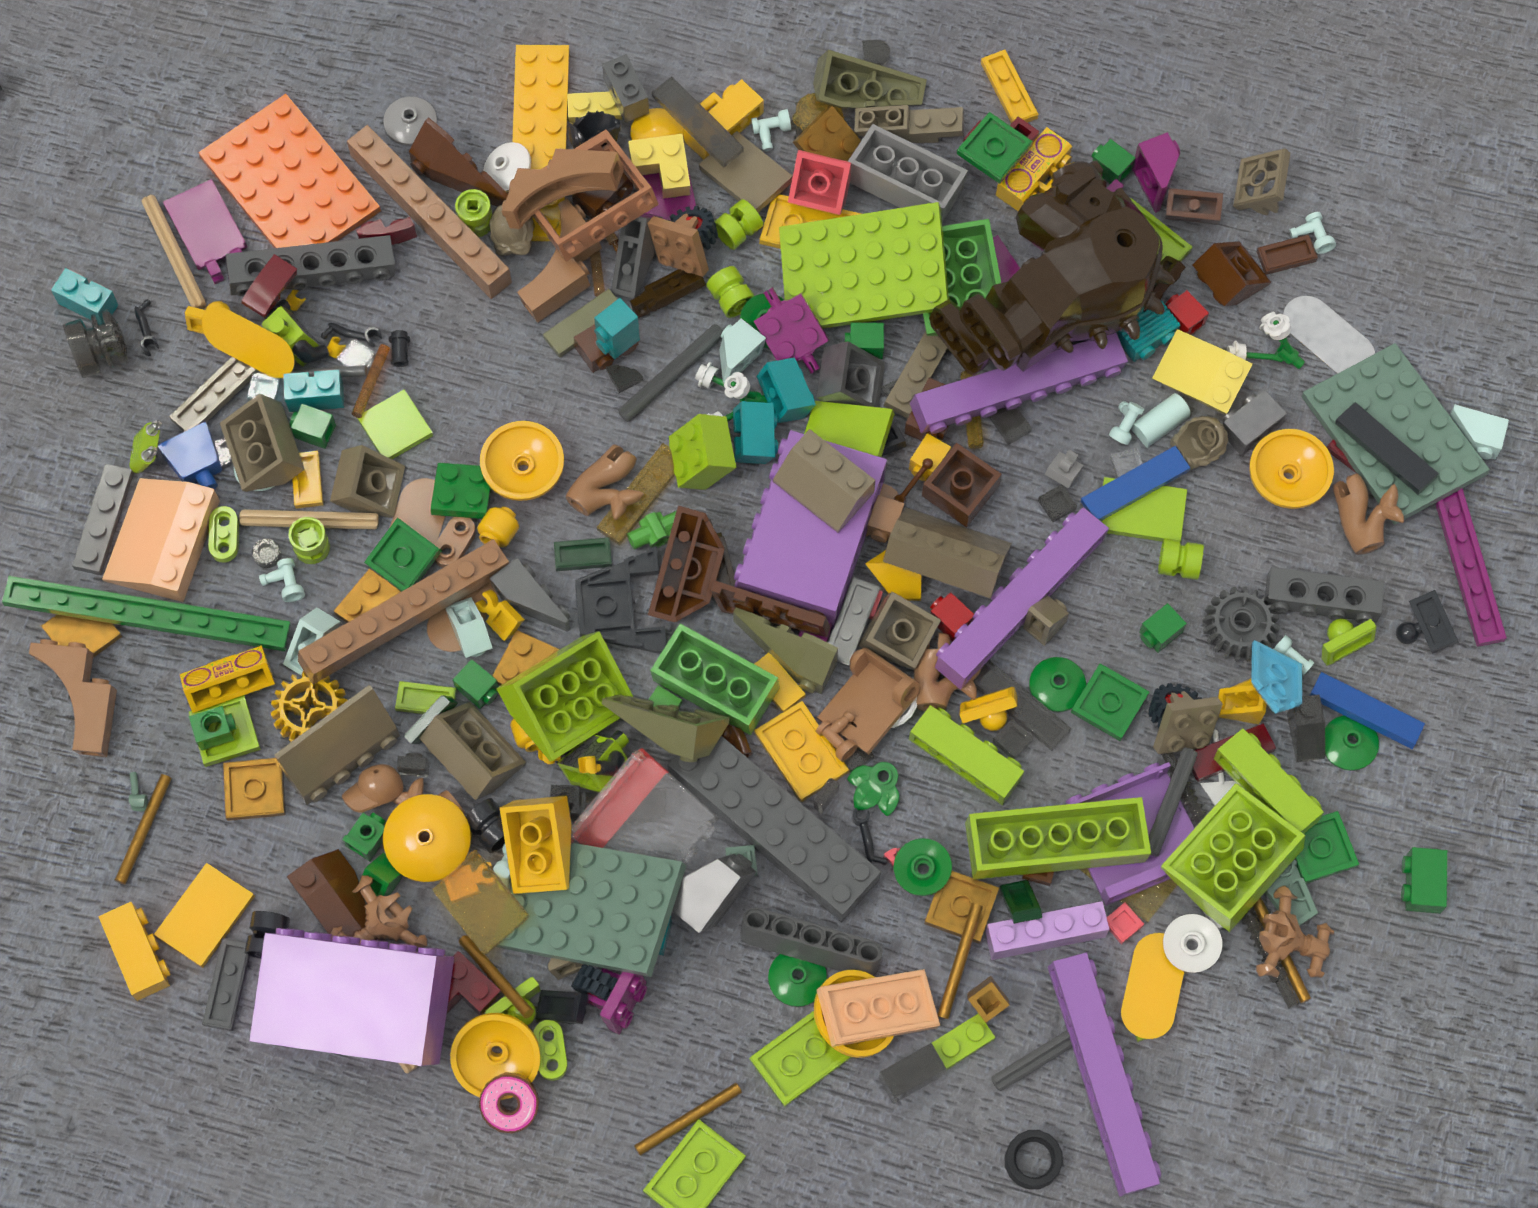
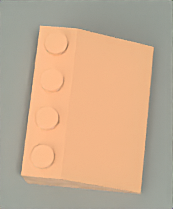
(162, 537)

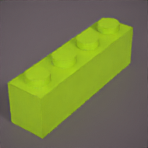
(966, 754)
(1266, 780)

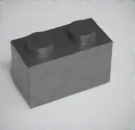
(1253, 421)

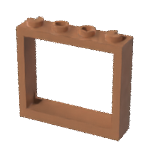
(609, 220)

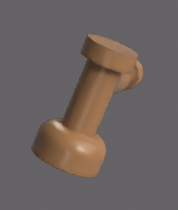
(831, 732)

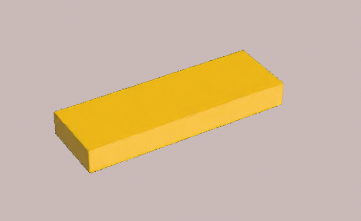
(1009, 87)

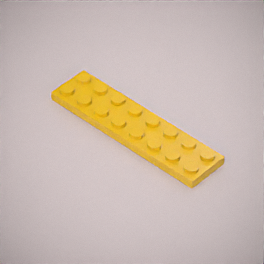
(542, 112)

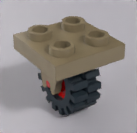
(1182, 718)

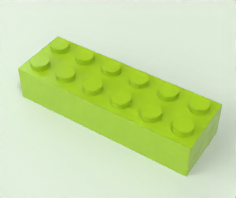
(1057, 838)

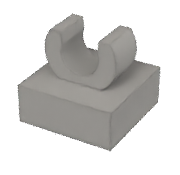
(1064, 468)

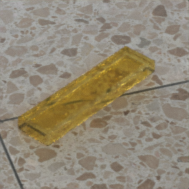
(651, 482)

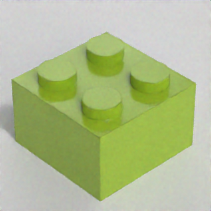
(702, 452)

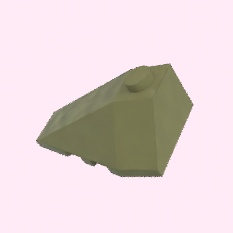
(862, 84)
(677, 732)

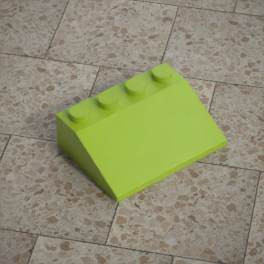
(563, 695)
(1233, 856)

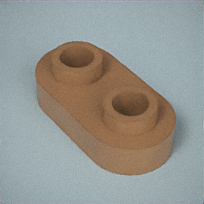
(455, 540)

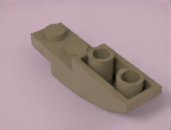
(912, 125)

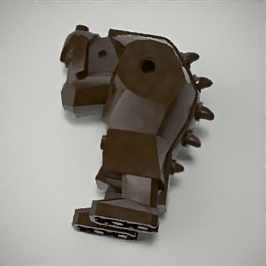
(1085, 285)

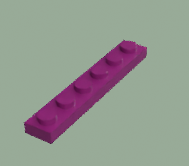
(1470, 569)

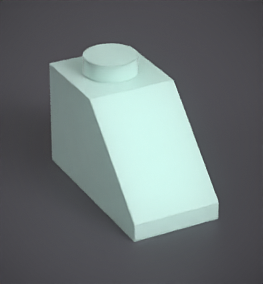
(739, 347)
(1481, 429)
(469, 628)
(309, 629)

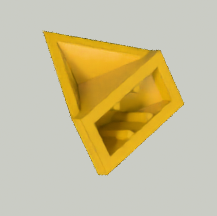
(896, 579)
(1242, 703)

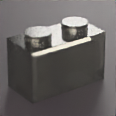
(912, 1073)

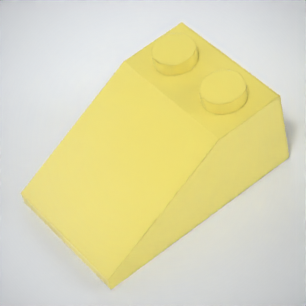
(1202, 371)

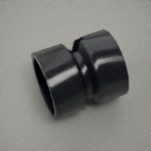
(487, 822)
(262, 923)

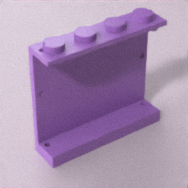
(1128, 879)

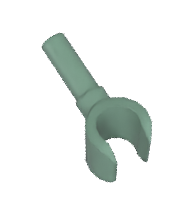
(137, 801)

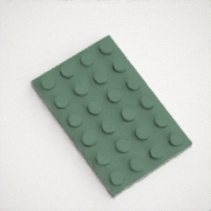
(1404, 405)
(608, 915)

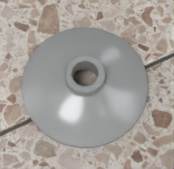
(403, 129)

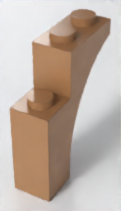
(566, 174)
(560, 278)
(91, 702)

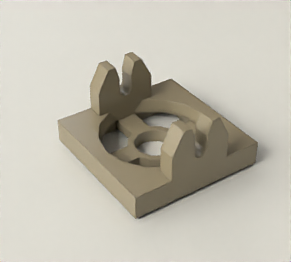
(1248, 171)

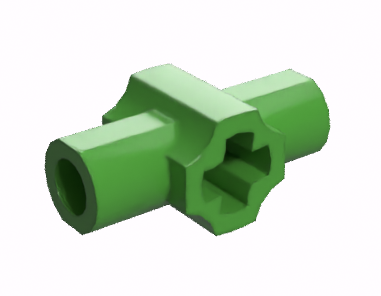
(653, 530)

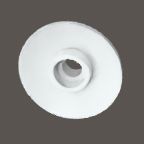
(504, 163)
(1201, 931)

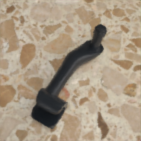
(347, 333)
(147, 338)
(867, 839)

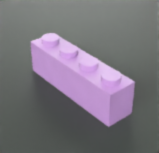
(1050, 931)

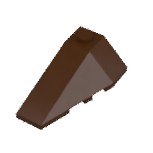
(442, 163)
(327, 889)

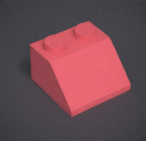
(820, 182)

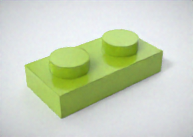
(963, 1041)

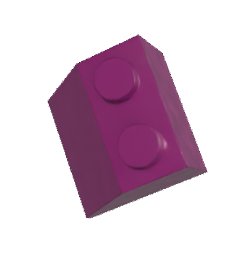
(1155, 167)

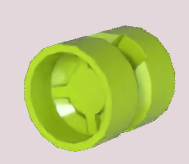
(474, 210)
(740, 222)
(730, 291)
(309, 540)
(1180, 559)

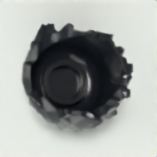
(592, 125)

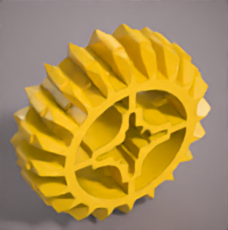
(287, 703)

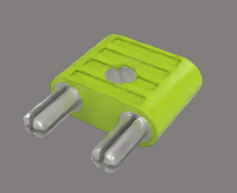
(145, 446)

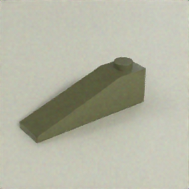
(804, 658)

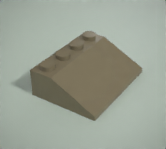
(946, 552)
(338, 745)

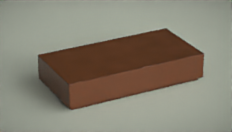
(1287, 254)

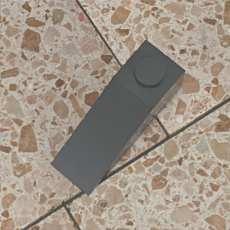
(633, 257)

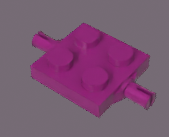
(791, 329)

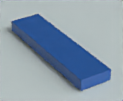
(1136, 484)
(1367, 710)

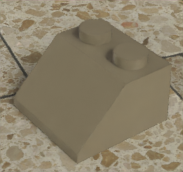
(367, 482)
(899, 631)

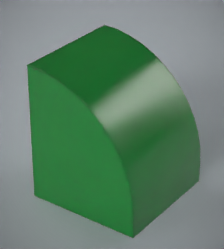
(384, 875)

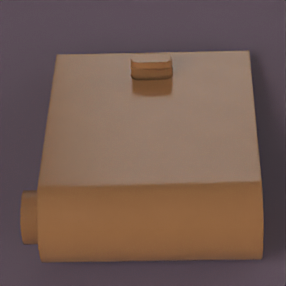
(874, 696)

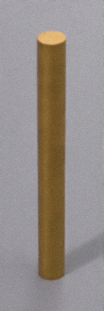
(143, 829)
(960, 961)
(1293, 974)
(496, 976)
(687, 1119)

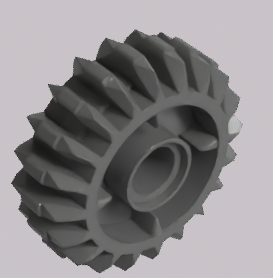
(1244, 607)

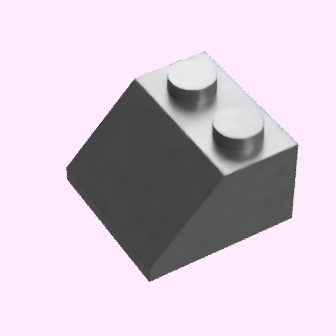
(850, 376)

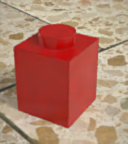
(1187, 312)
(951, 613)

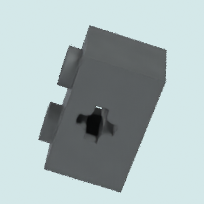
(625, 88)

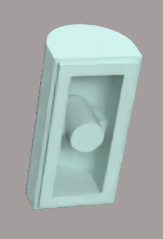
(1161, 420)

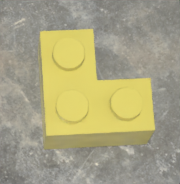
(666, 157)

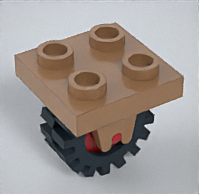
(682, 239)

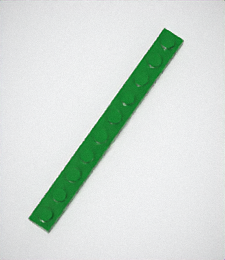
(146, 613)

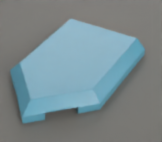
(1276, 678)

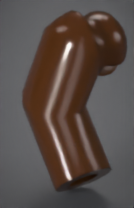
(738, 739)

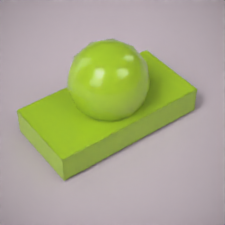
(1346, 639)
(527, 990)

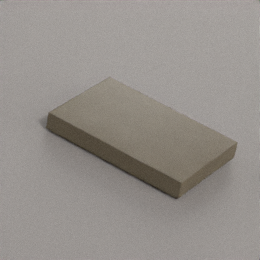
(749, 176)

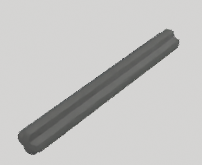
(670, 373)

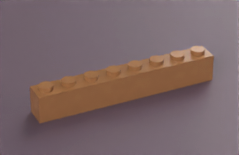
(429, 212)
(401, 612)

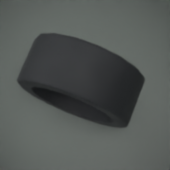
(1054, 1150)

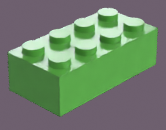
(715, 678)

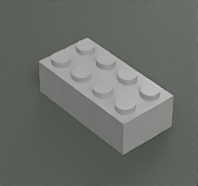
(905, 172)

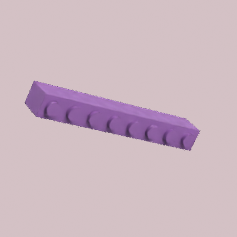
(1009, 388)
(1010, 605)
(1104, 1074)

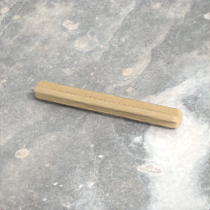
(173, 252)
(340, 520)

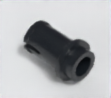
(399, 348)

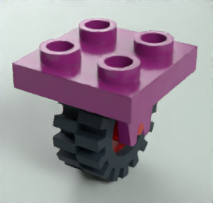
(611, 993)

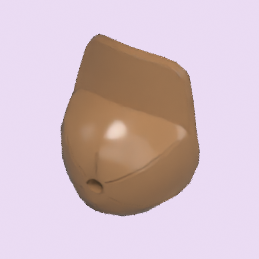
(374, 788)

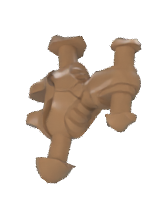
(383, 917)
(1284, 936)

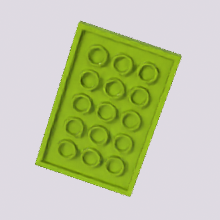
(867, 264)

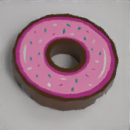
(509, 1120)

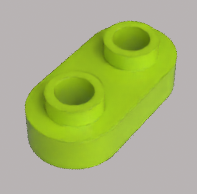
(223, 535)
(551, 1050)

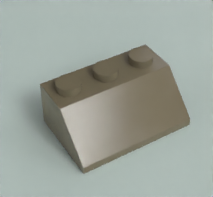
(261, 444)
(824, 481)
(471, 750)

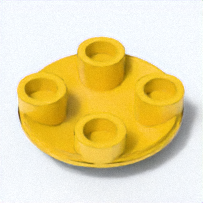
(655, 124)

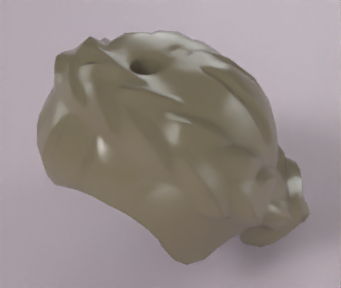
(507, 239)
(1201, 441)

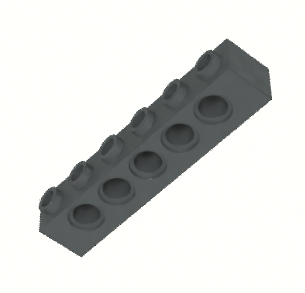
(320, 255)

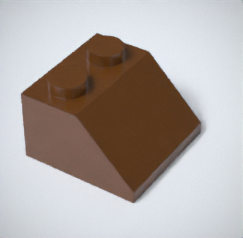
(1230, 273)

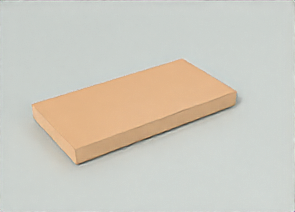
(878, 1007)

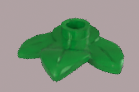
(872, 791)

